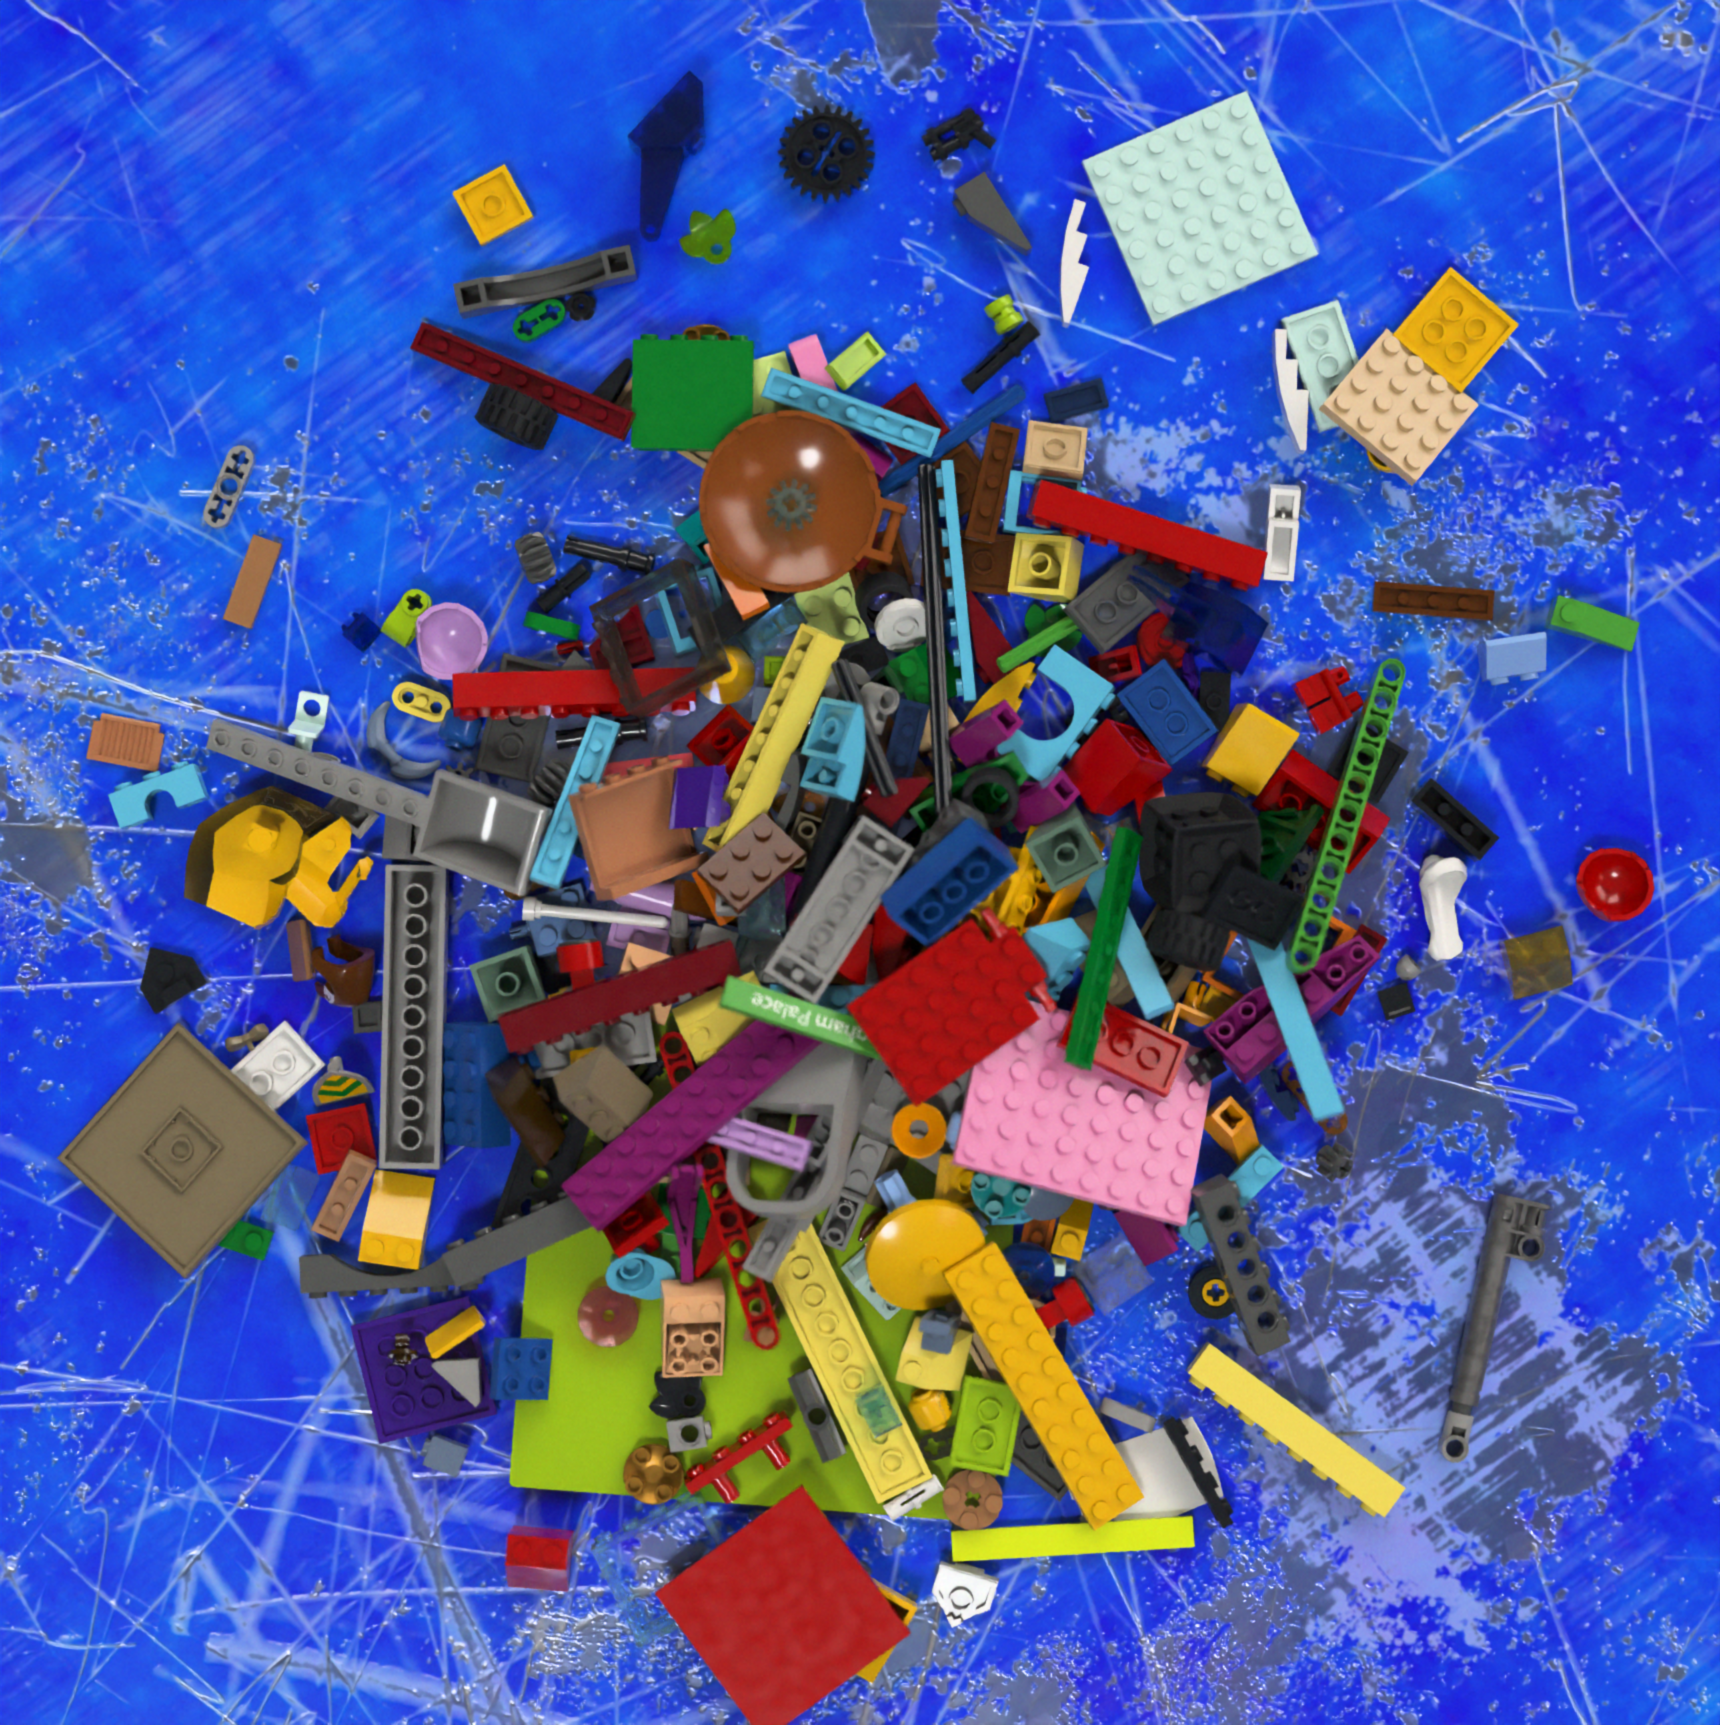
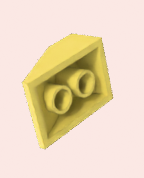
(709, 1026)

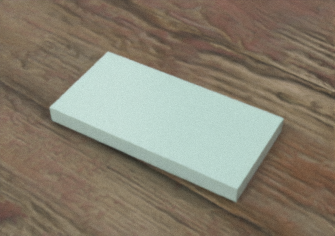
(1323, 354)

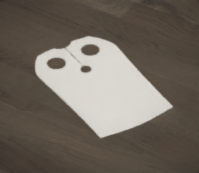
(1162, 1474)

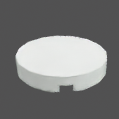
(901, 625)

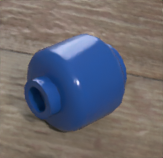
(458, 733)

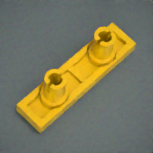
(1030, 877)

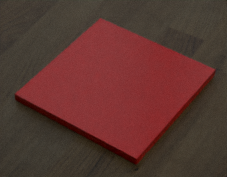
(783, 1611)

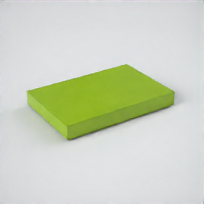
(985, 1427)

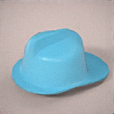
(638, 1274)

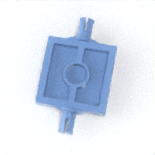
(551, 931)

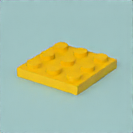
(1455, 330)

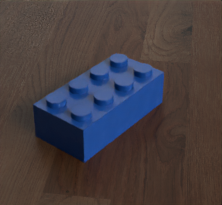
(949, 882)
(470, 1109)

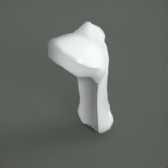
(1439, 886)

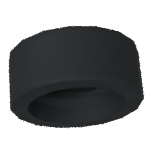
(875, 585)
(1001, 777)

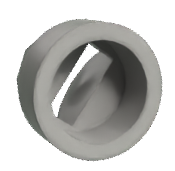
(1407, 968)

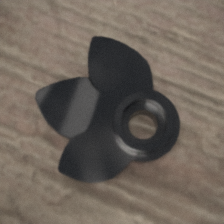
(673, 1394)

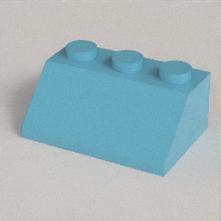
(1059, 950)

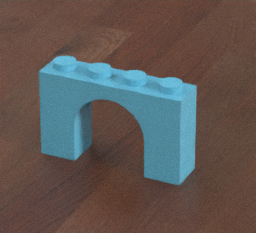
(1089, 696)

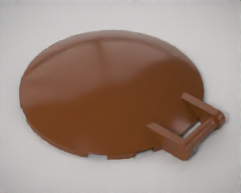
(816, 454)

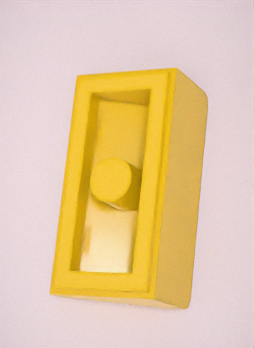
(454, 1331)

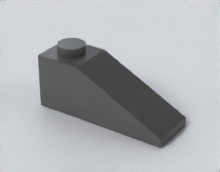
(986, 210)

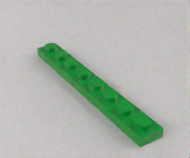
(1103, 949)

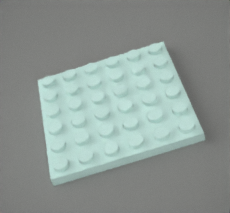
(1199, 208)

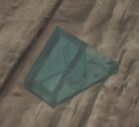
(878, 1410)

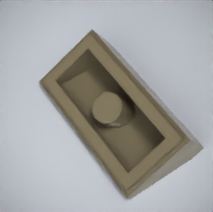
(892, 1160)

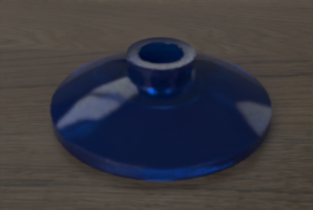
(1034, 1260)

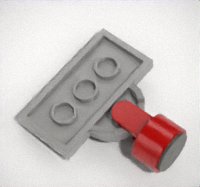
(628, 1040)

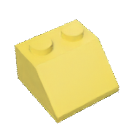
(1046, 567)

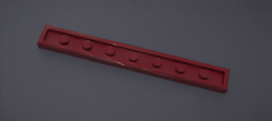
(501, 370)

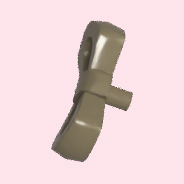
(257, 1033)

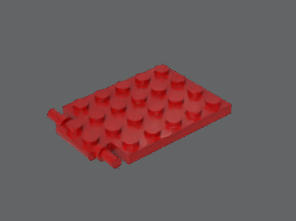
(952, 1005)

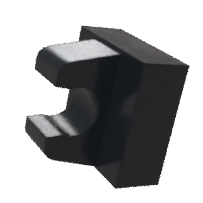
(1206, 1065)

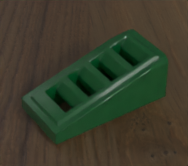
(888, 678)

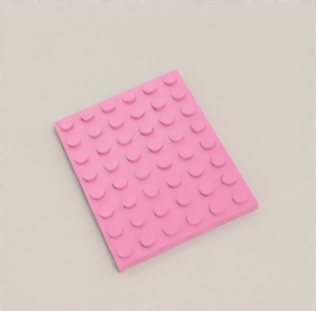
(1082, 1129)

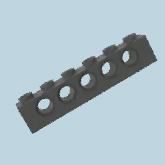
(1208, 1199)

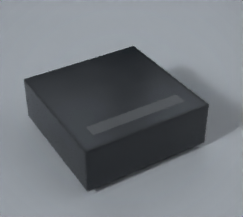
(1395, 1001)

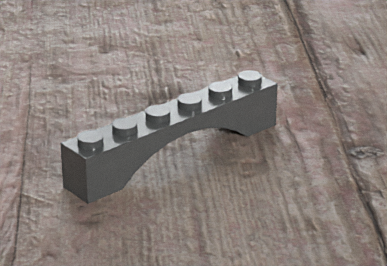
(515, 290)
(330, 1274)

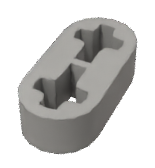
(1127, 1415)

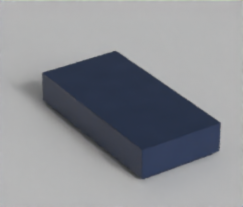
(1076, 400)

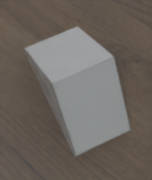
(463, 1375)

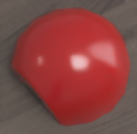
(1615, 884)

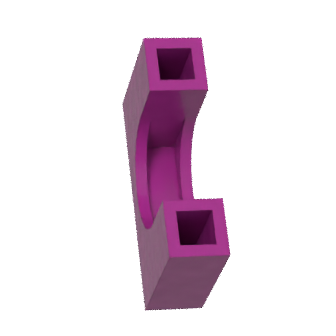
(979, 741)

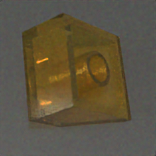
(1537, 962)

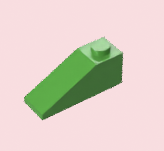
(1591, 623)

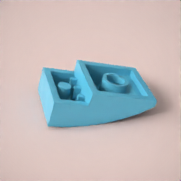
(835, 749)

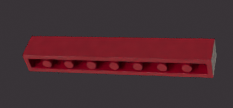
(619, 995)

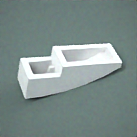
(1281, 532)

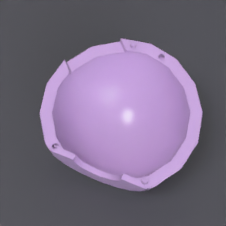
(450, 640)

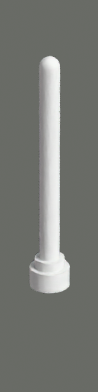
(535, 909)

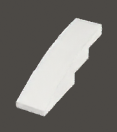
(1071, 272)
(1292, 401)

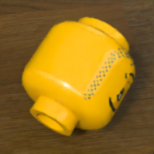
(930, 1409)

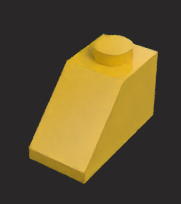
(1072, 1230)

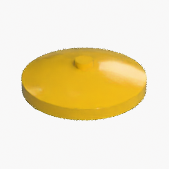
(916, 1247)

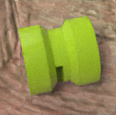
(1003, 314)

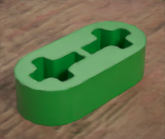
(535, 314)
(551, 626)

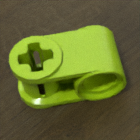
(401, 621)

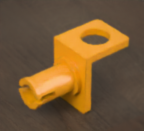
(1188, 1010)

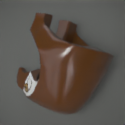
(349, 982)

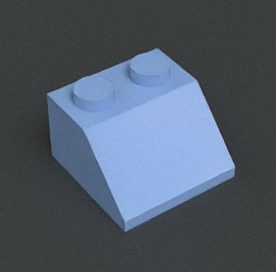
(1512, 657)

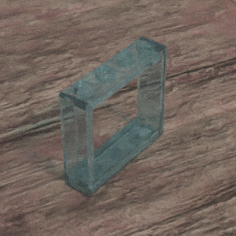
(664, 1624)

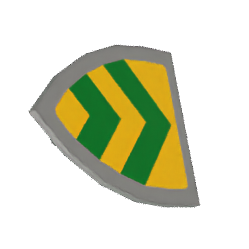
(339, 1084)

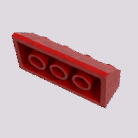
(1303, 784)

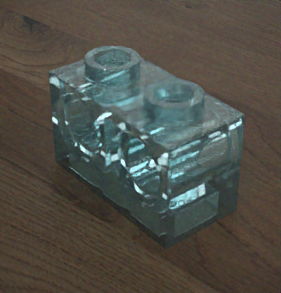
(765, 915)

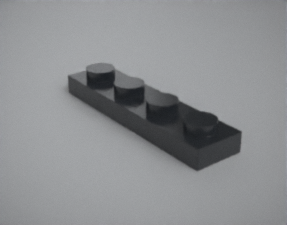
(1204, 1481)

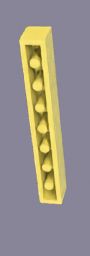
(777, 731)
(1295, 1429)

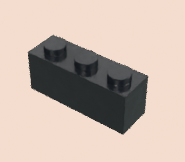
(1453, 820)

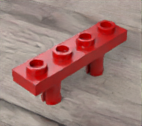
(726, 1457)

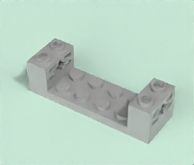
(837, 910)

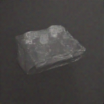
(1112, 1273)

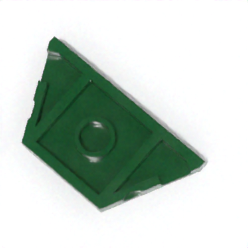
(1283, 837)

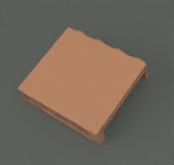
(628, 833)

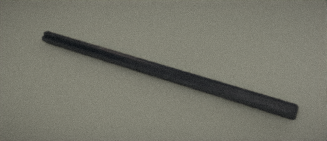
(934, 637)

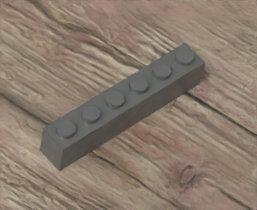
(514, 1240)

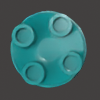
(999, 1196)

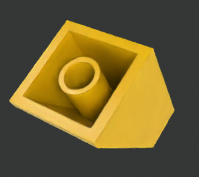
(1248, 750)

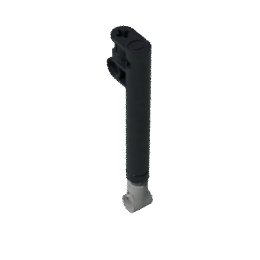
(840, 813)

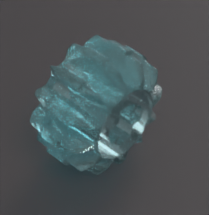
(785, 495)

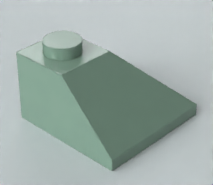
(1065, 849)
(508, 981)

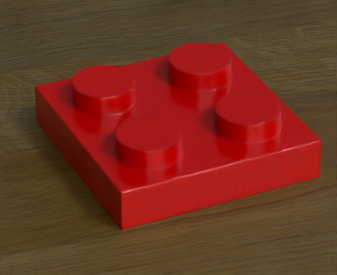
(337, 1132)

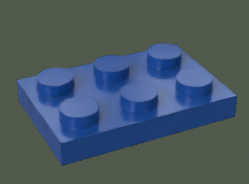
(1167, 712)

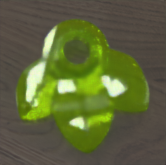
(707, 233)

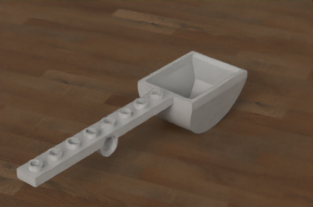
(460, 822)

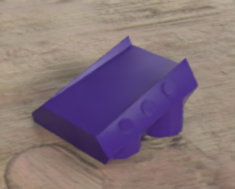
(699, 797)

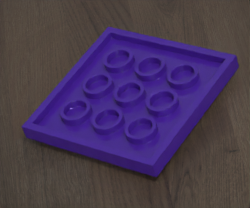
(415, 1396)

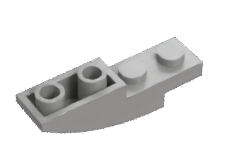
(848, 1205)

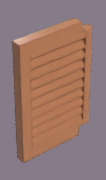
(126, 742)

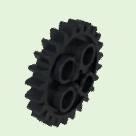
(849, 166)

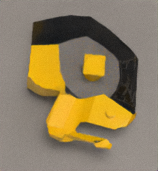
(269, 851)

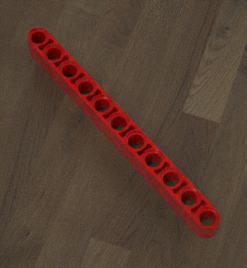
(719, 1207)

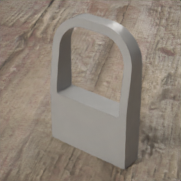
(820, 1084)

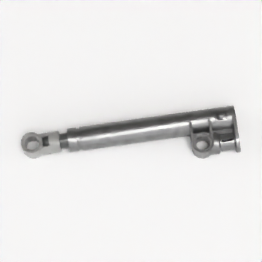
(1508, 1227)

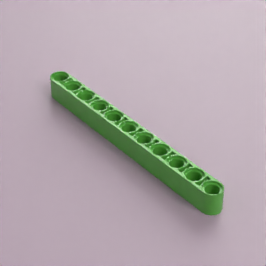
(1355, 805)

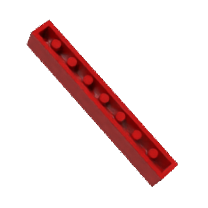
(1147, 535)
(557, 693)

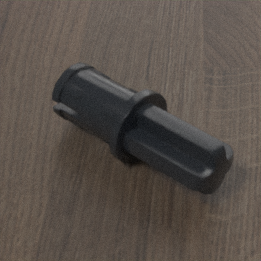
(563, 588)

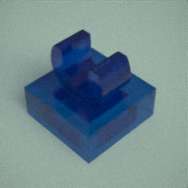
(361, 632)

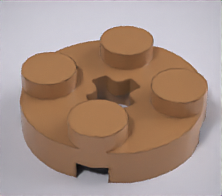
(969, 1516)

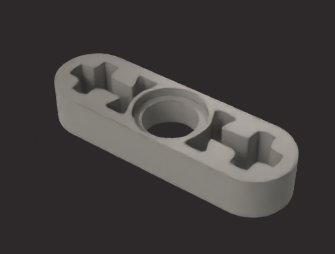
(212, 503)

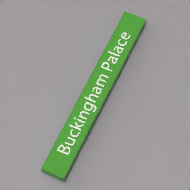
(795, 1015)

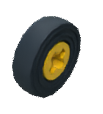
(1204, 1303)

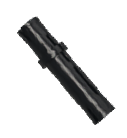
(1010, 348)

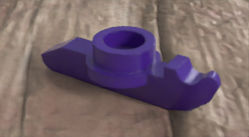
(1189, 674)

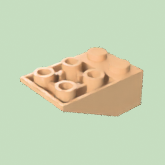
(692, 1327)

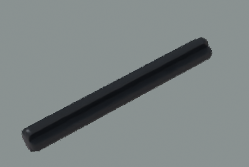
(873, 750)

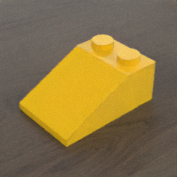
(397, 1220)

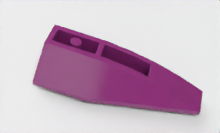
(1249, 1031)

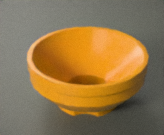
(930, 1142)

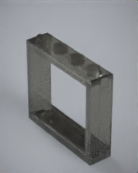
(612, 647)

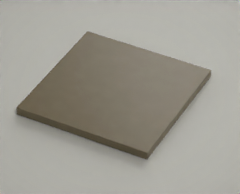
(182, 1150)

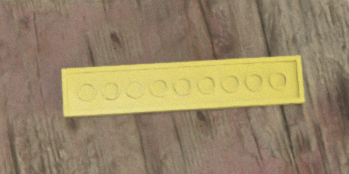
(844, 1363)

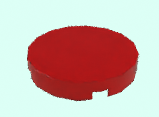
(1153, 647)

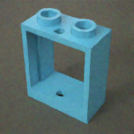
(1012, 500)
(686, 645)

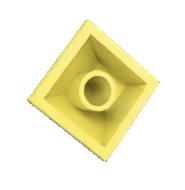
(930, 1368)

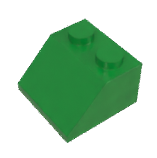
(913, 674)

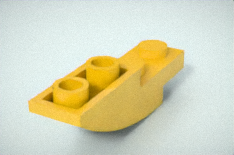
(1008, 689)

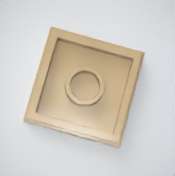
(1055, 450)

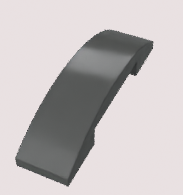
(794, 799)

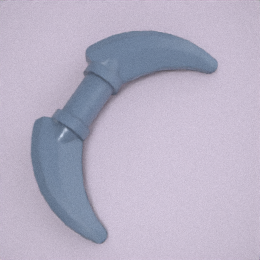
(400, 766)

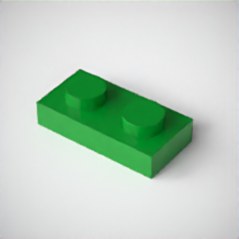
(248, 1240)

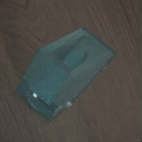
(772, 630)

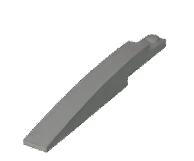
(781, 1232)

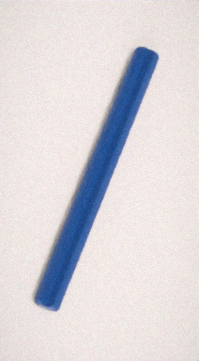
(953, 439)

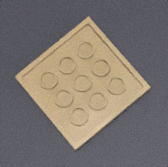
(1398, 408)

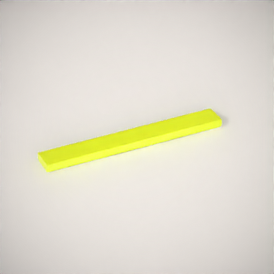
(1072, 1538)

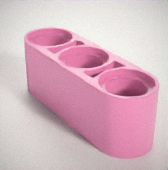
(811, 361)

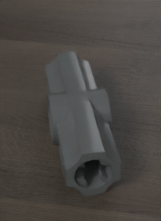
(825, 1433)

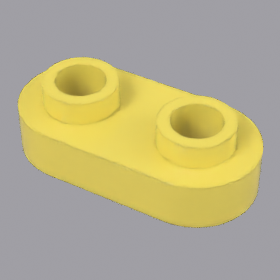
(422, 701)

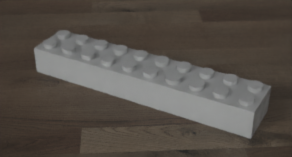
(414, 1016)

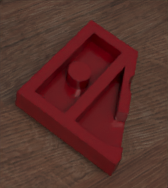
(634, 640)

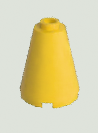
(734, 684)

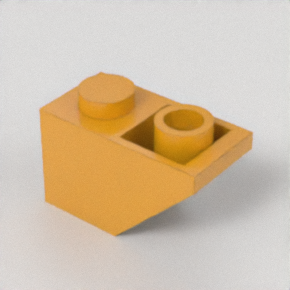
(1231, 1128)

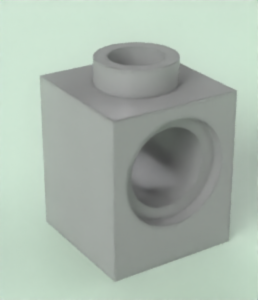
(678, 1442)

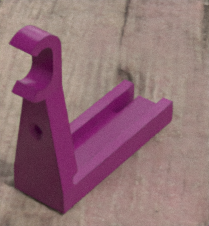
(681, 1202)

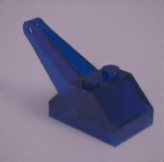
(663, 142)
(1205, 621)

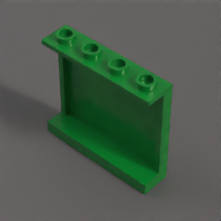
(690, 391)

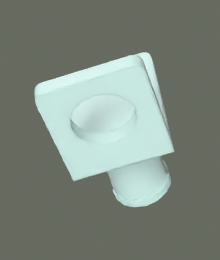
(307, 726)

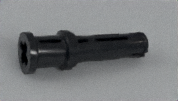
(623, 557)
(630, 730)

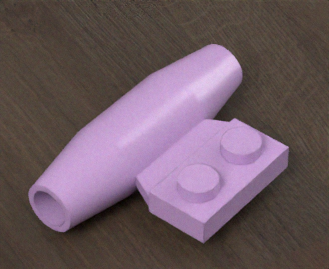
(652, 901)

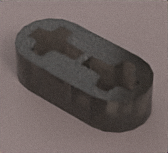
(944, 1450)

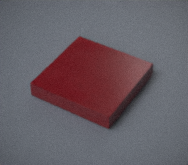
(914, 405)

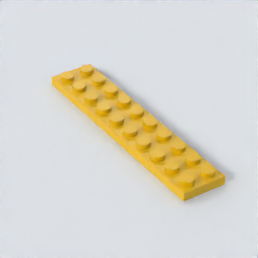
(1043, 1385)

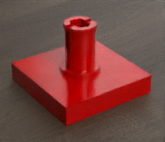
(637, 1226)

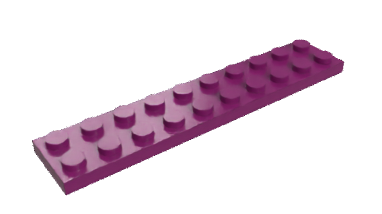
(685, 1119)

